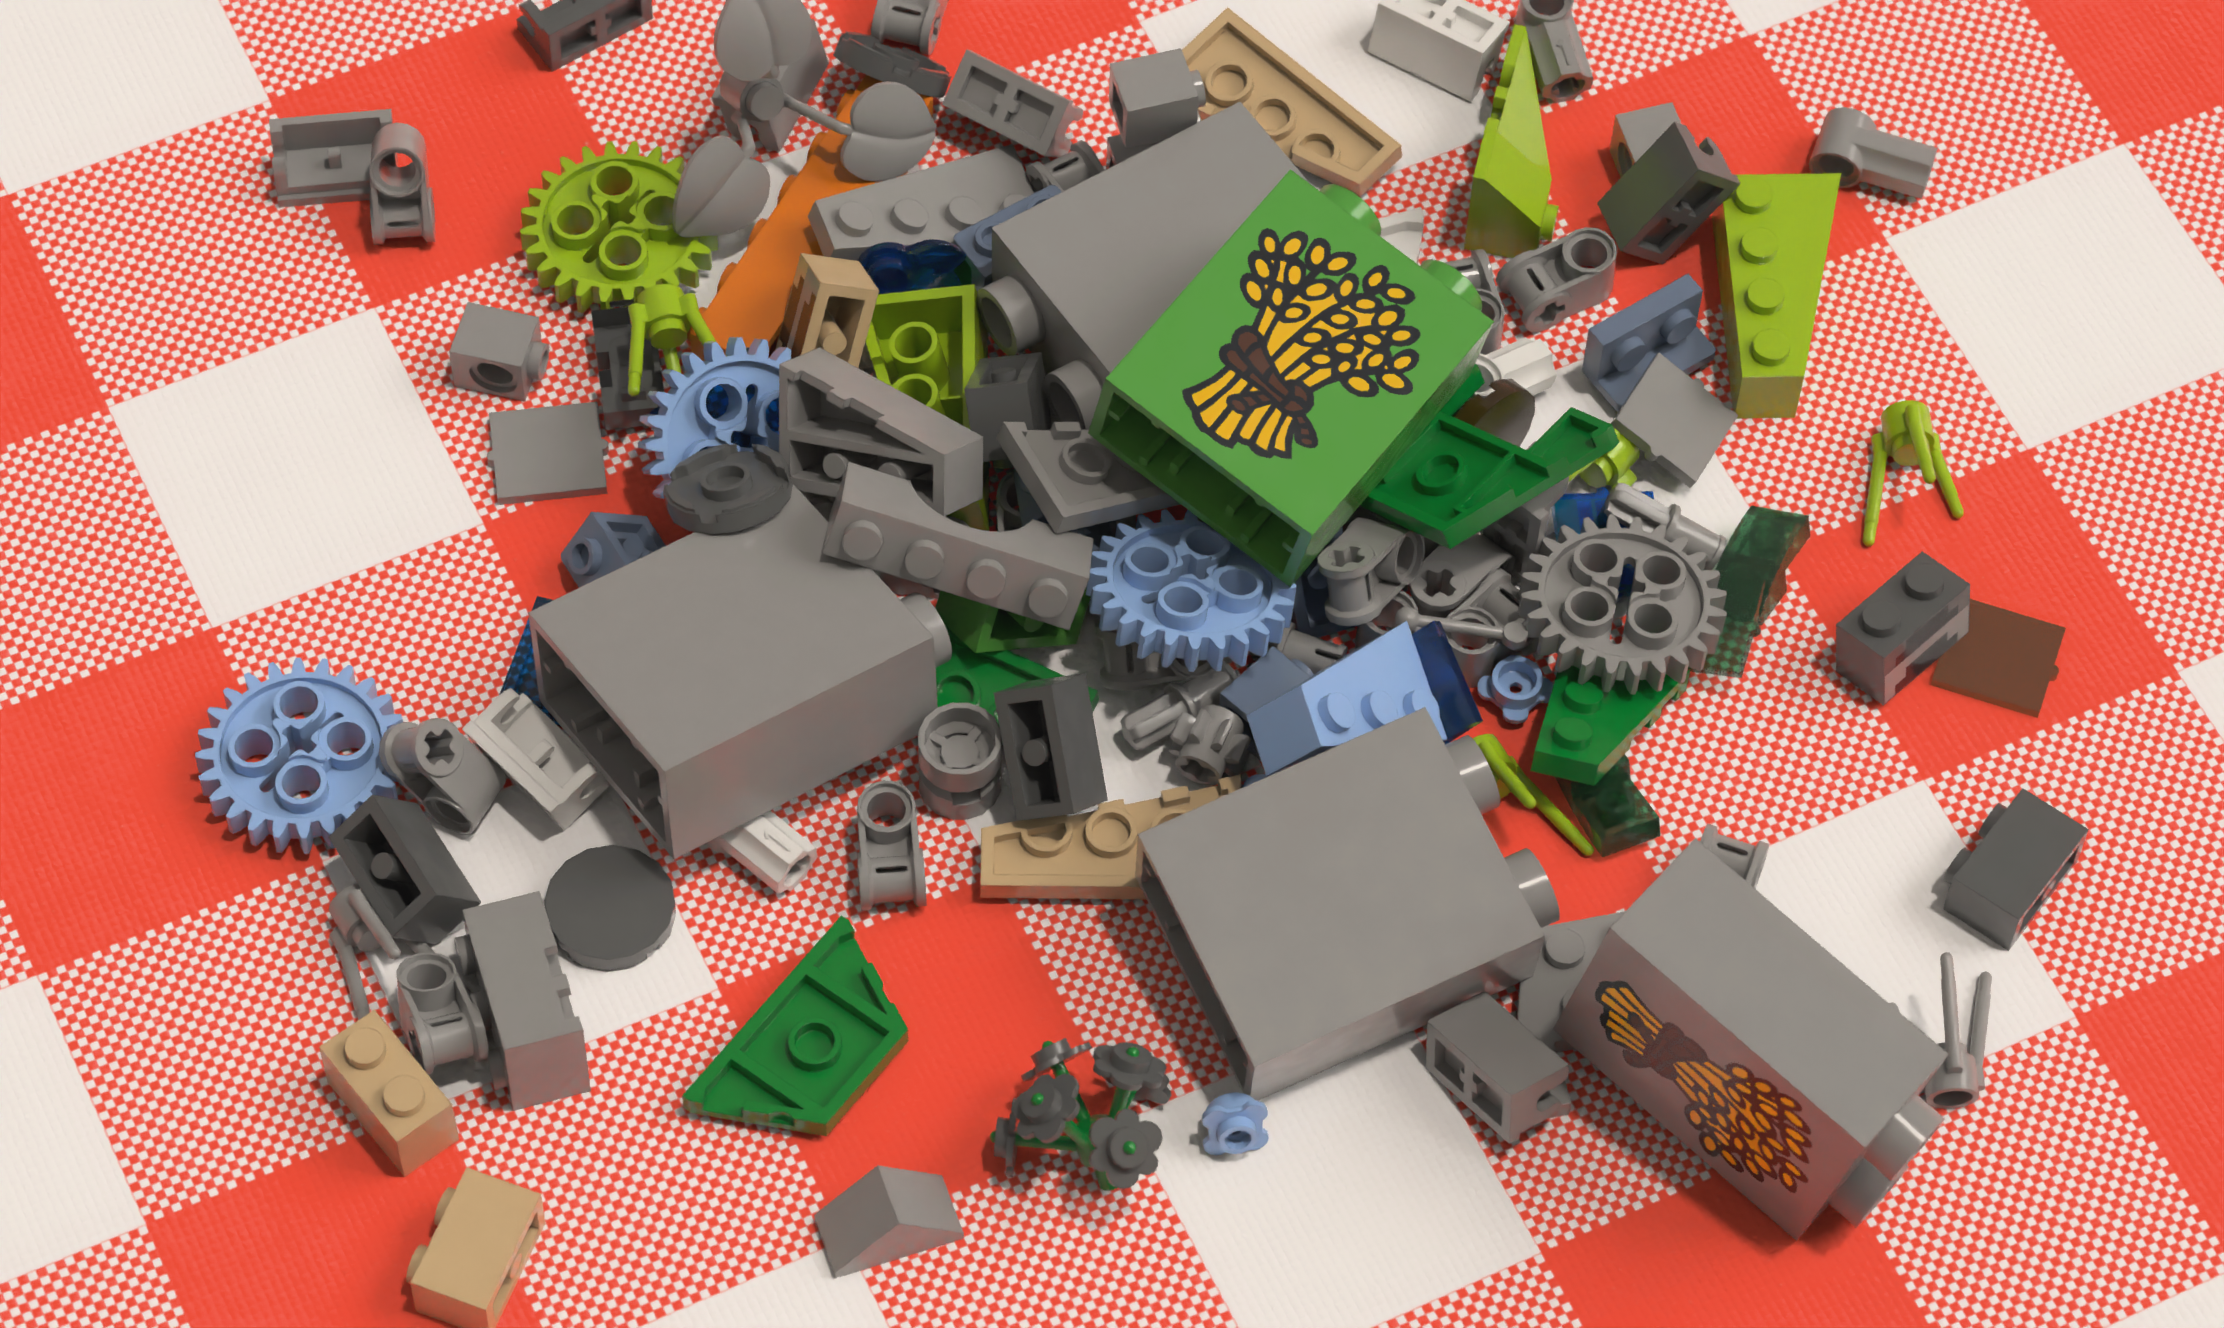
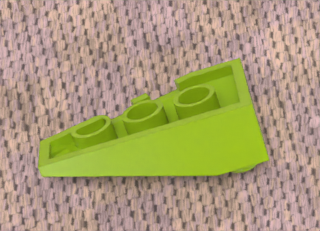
(1512, 169)

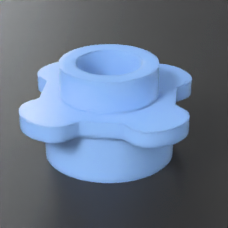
(1520, 673)
(1234, 1124)

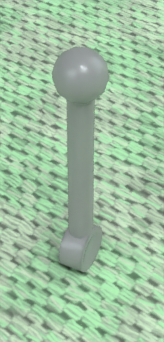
(1512, 634)

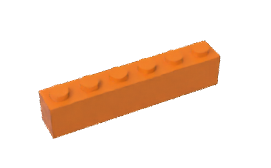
(757, 288)

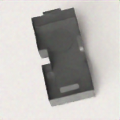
(612, 348)

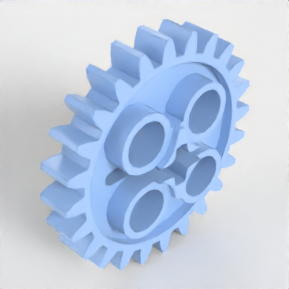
(683, 419)
(1186, 593)
(298, 752)

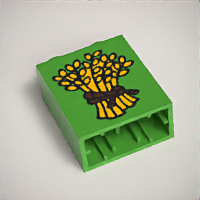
(1292, 374)

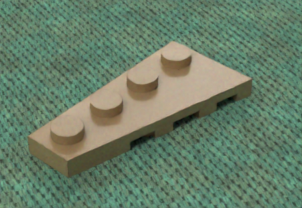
(1291, 104)
(1081, 853)

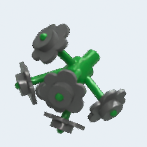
(1111, 1144)

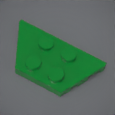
(807, 1045)

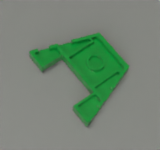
(1466, 478)

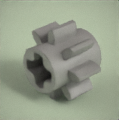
(1209, 744)

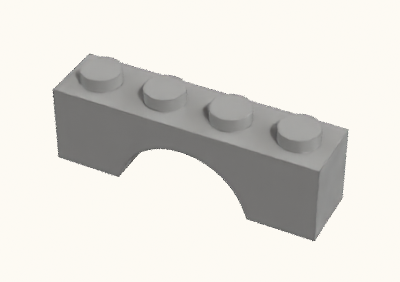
(892, 530)

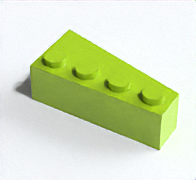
(1770, 275)
(928, 350)

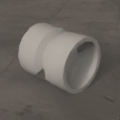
(959, 761)

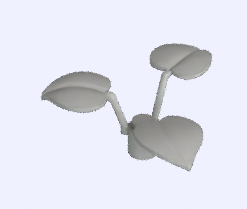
(727, 188)

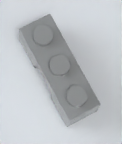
(1151, 102)

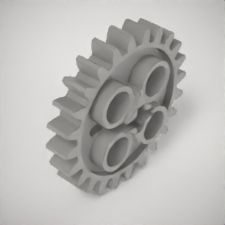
(1670, 612)

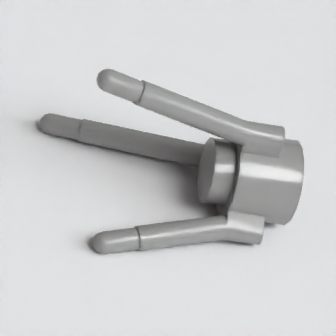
(363, 928)
(1961, 1073)

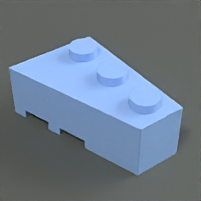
(1344, 701)

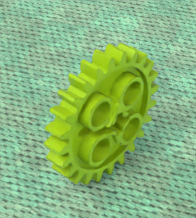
(612, 228)

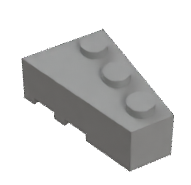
(845, 415)
(524, 1001)

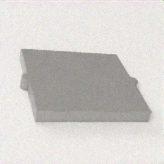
(1674, 420)
(547, 453)

